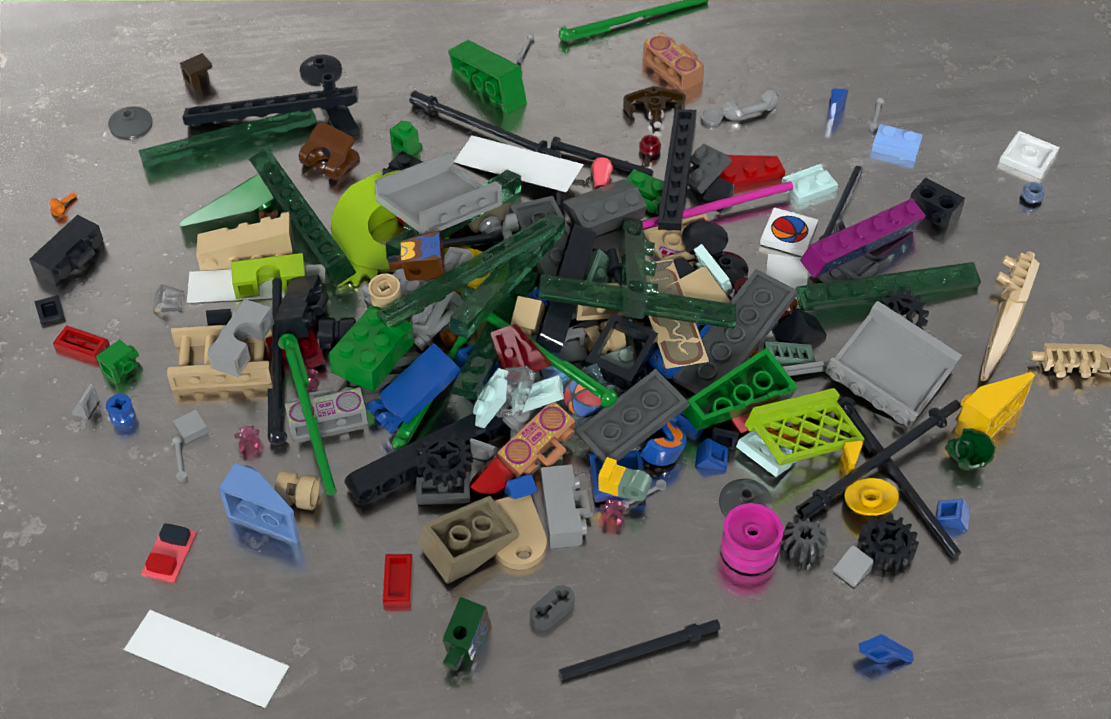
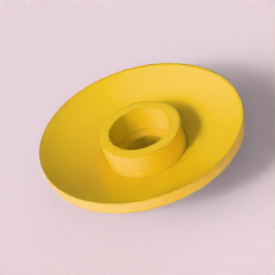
(871, 496)

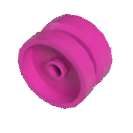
(751, 538)

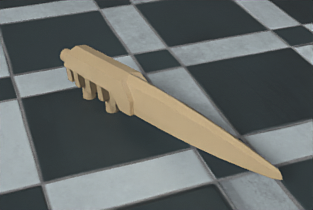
(1016, 293)
(1062, 356)

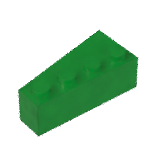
(490, 74)
(750, 385)

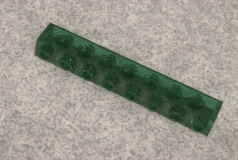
(303, 216)

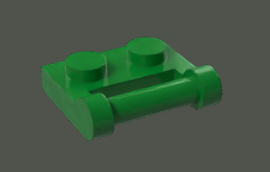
(650, 189)

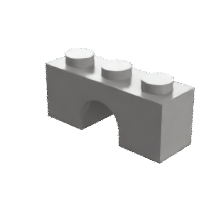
(248, 321)

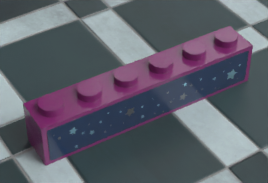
(862, 238)

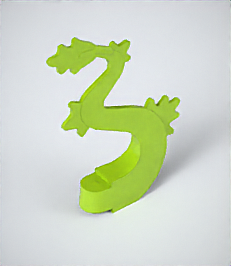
(352, 225)

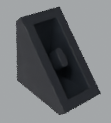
(799, 328)

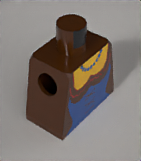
(420, 257)

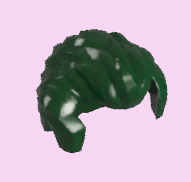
(971, 449)

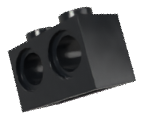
(938, 202)

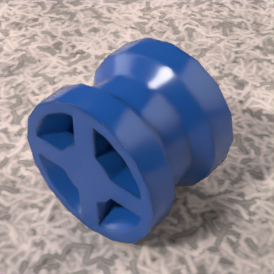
(120, 410)

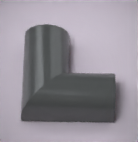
(452, 494)

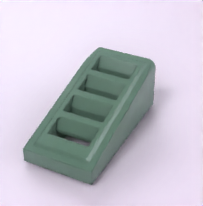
(781, 349)

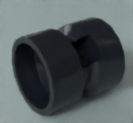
(333, 331)

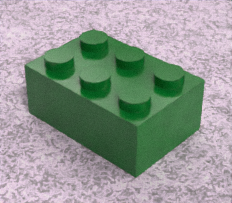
(370, 350)

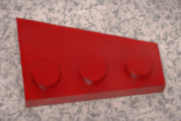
(752, 169)

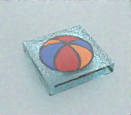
(579, 401)

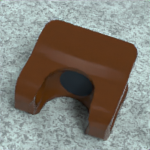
(329, 144)

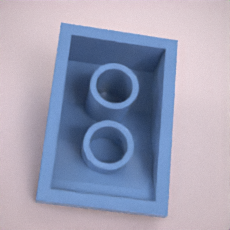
(256, 503)

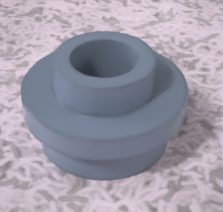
(1033, 192)

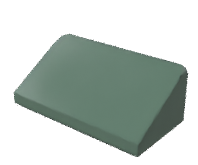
(597, 267)

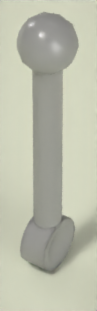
(530, 37)
(874, 126)
(181, 475)
(660, 485)

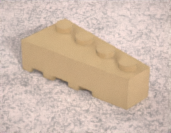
(246, 242)

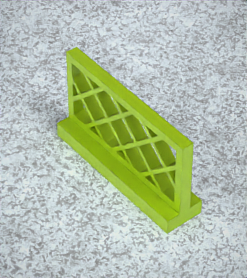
(796, 411)

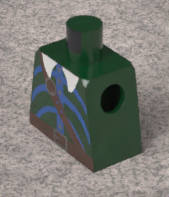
(465, 632)

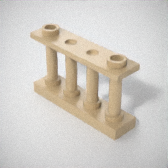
(203, 375)

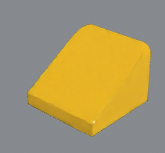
(850, 455)

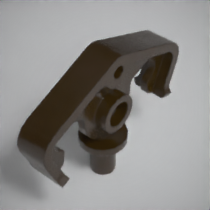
(654, 101)

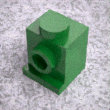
(405, 135)
(117, 360)

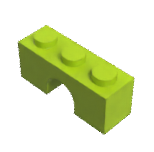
(251, 274)

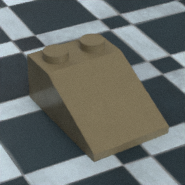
(466, 538)

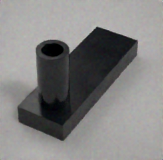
(339, 116)

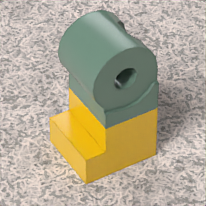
(623, 481)

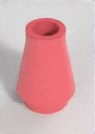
(601, 172)

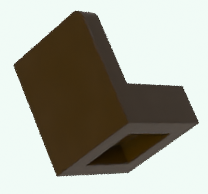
(193, 68)

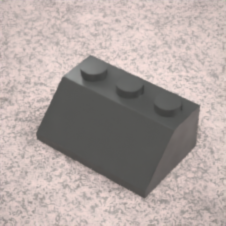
(606, 207)

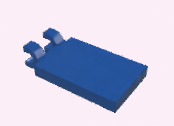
(414, 388)

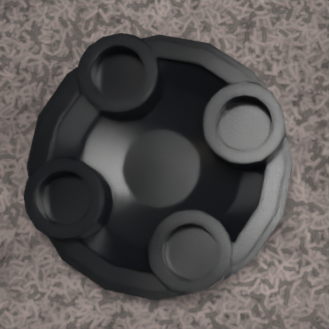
(708, 234)

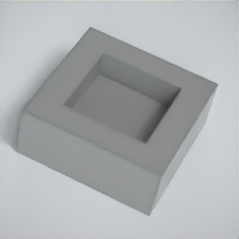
(190, 426)

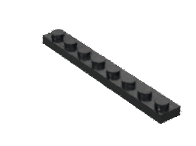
(271, 105)
(677, 170)

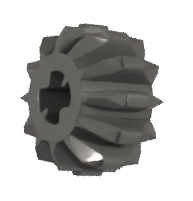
(804, 539)

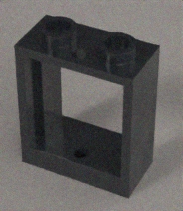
(613, 373)

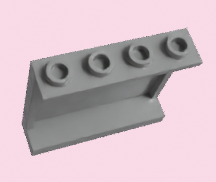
(435, 195)
(893, 364)

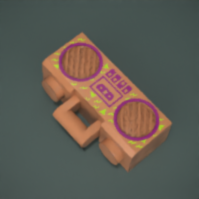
(673, 61)
(536, 438)

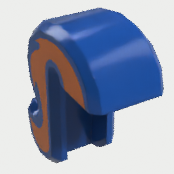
(666, 445)

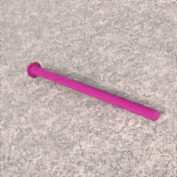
(727, 202)

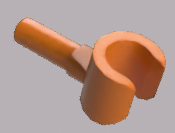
(58, 205)

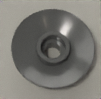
(130, 122)
(733, 494)

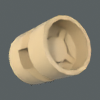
(384, 290)
(616, 341)
(297, 490)

